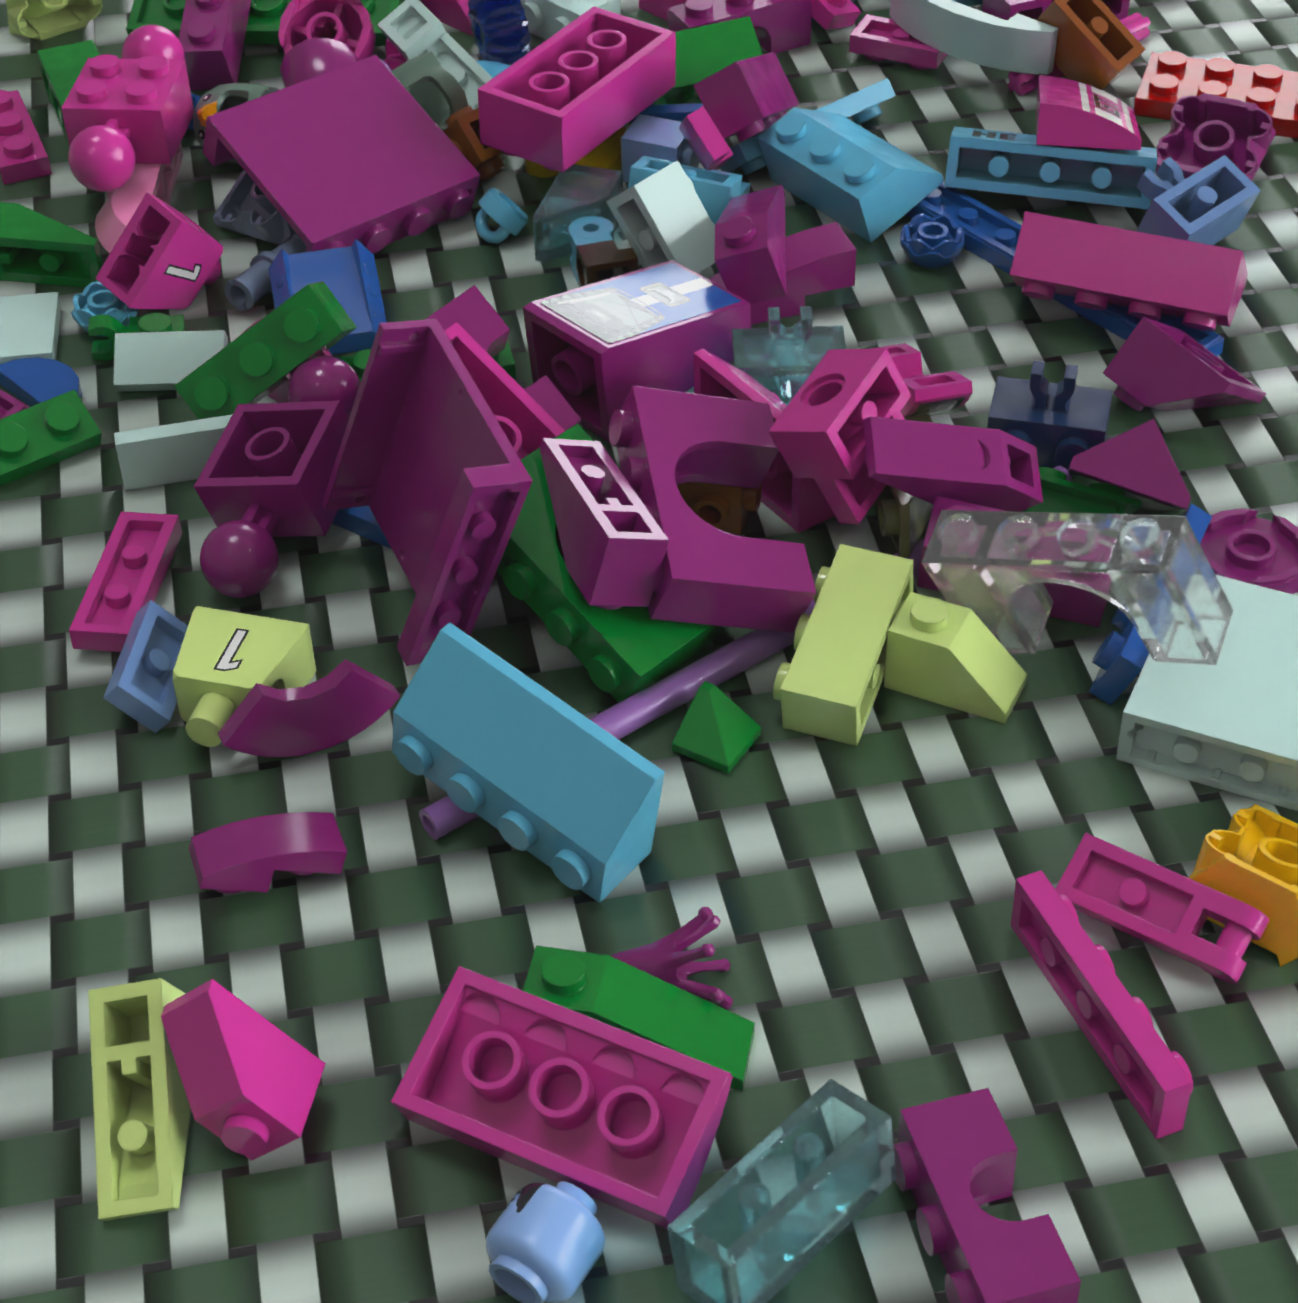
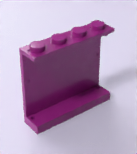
(346, 158)
(433, 475)

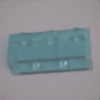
(784, 1199)

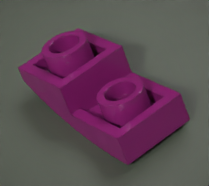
(249, 850)

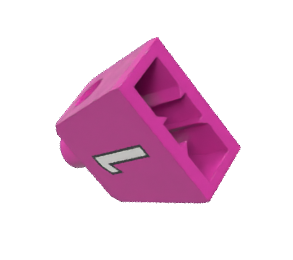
(160, 259)

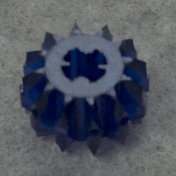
(500, 29)

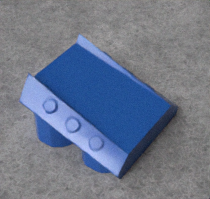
(350, 277)

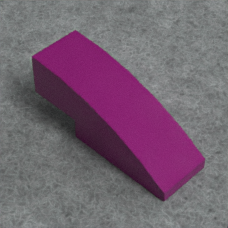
(815, 263)

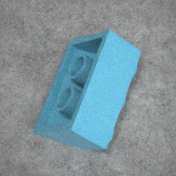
(845, 170)

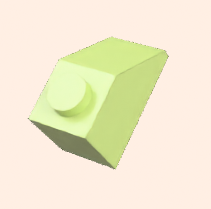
(951, 659)

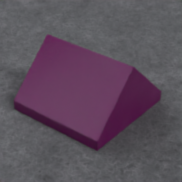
(1137, 464)

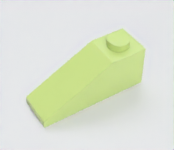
(136, 1101)

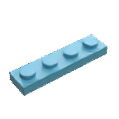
(859, 105)

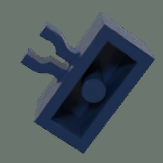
(1051, 416)

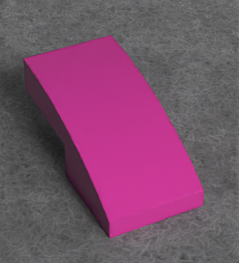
(705, 139)

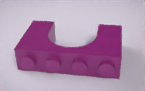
(706, 571)

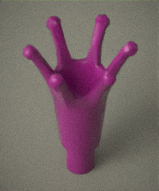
(671, 964)

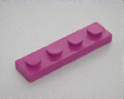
(1109, 1017)

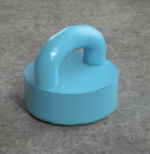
(504, 212)

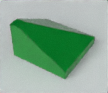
(715, 730)

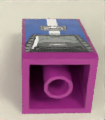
(629, 334)

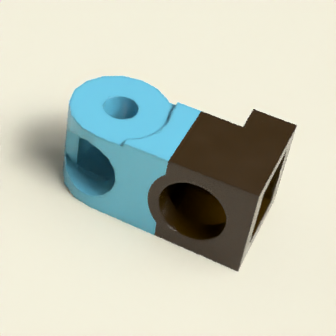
(595, 252)

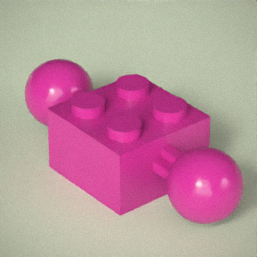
(128, 109)

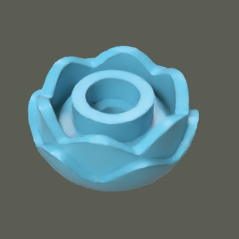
(99, 301)

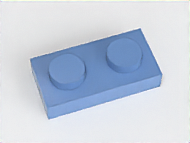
(145, 667)

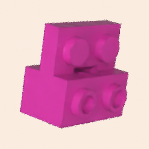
(824, 425)

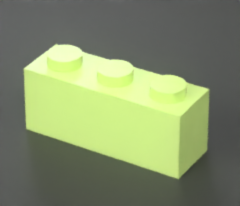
(843, 645)

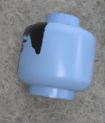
(545, 1242)

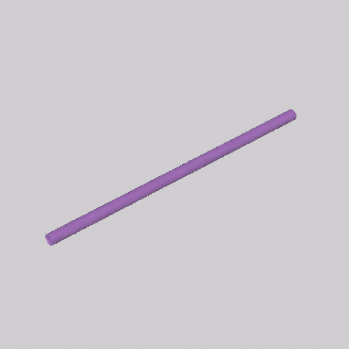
(663, 696)

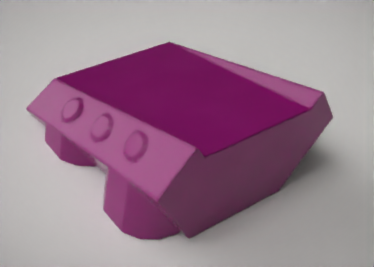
(1213, 127)

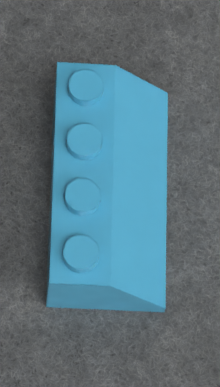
(527, 764)

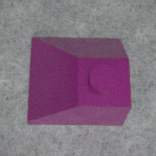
(1175, 372)

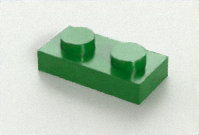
(45, 436)

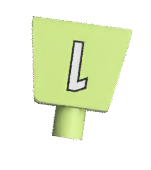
(226, 657)

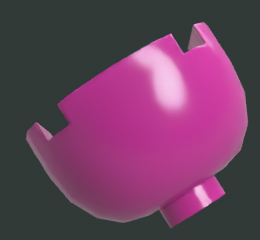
(332, 19)

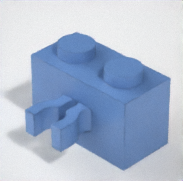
(1198, 207)

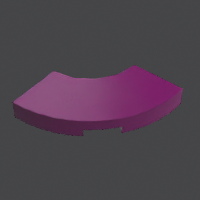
(308, 717)

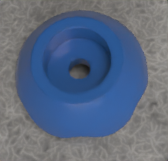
(931, 240)

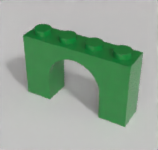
(617, 646)

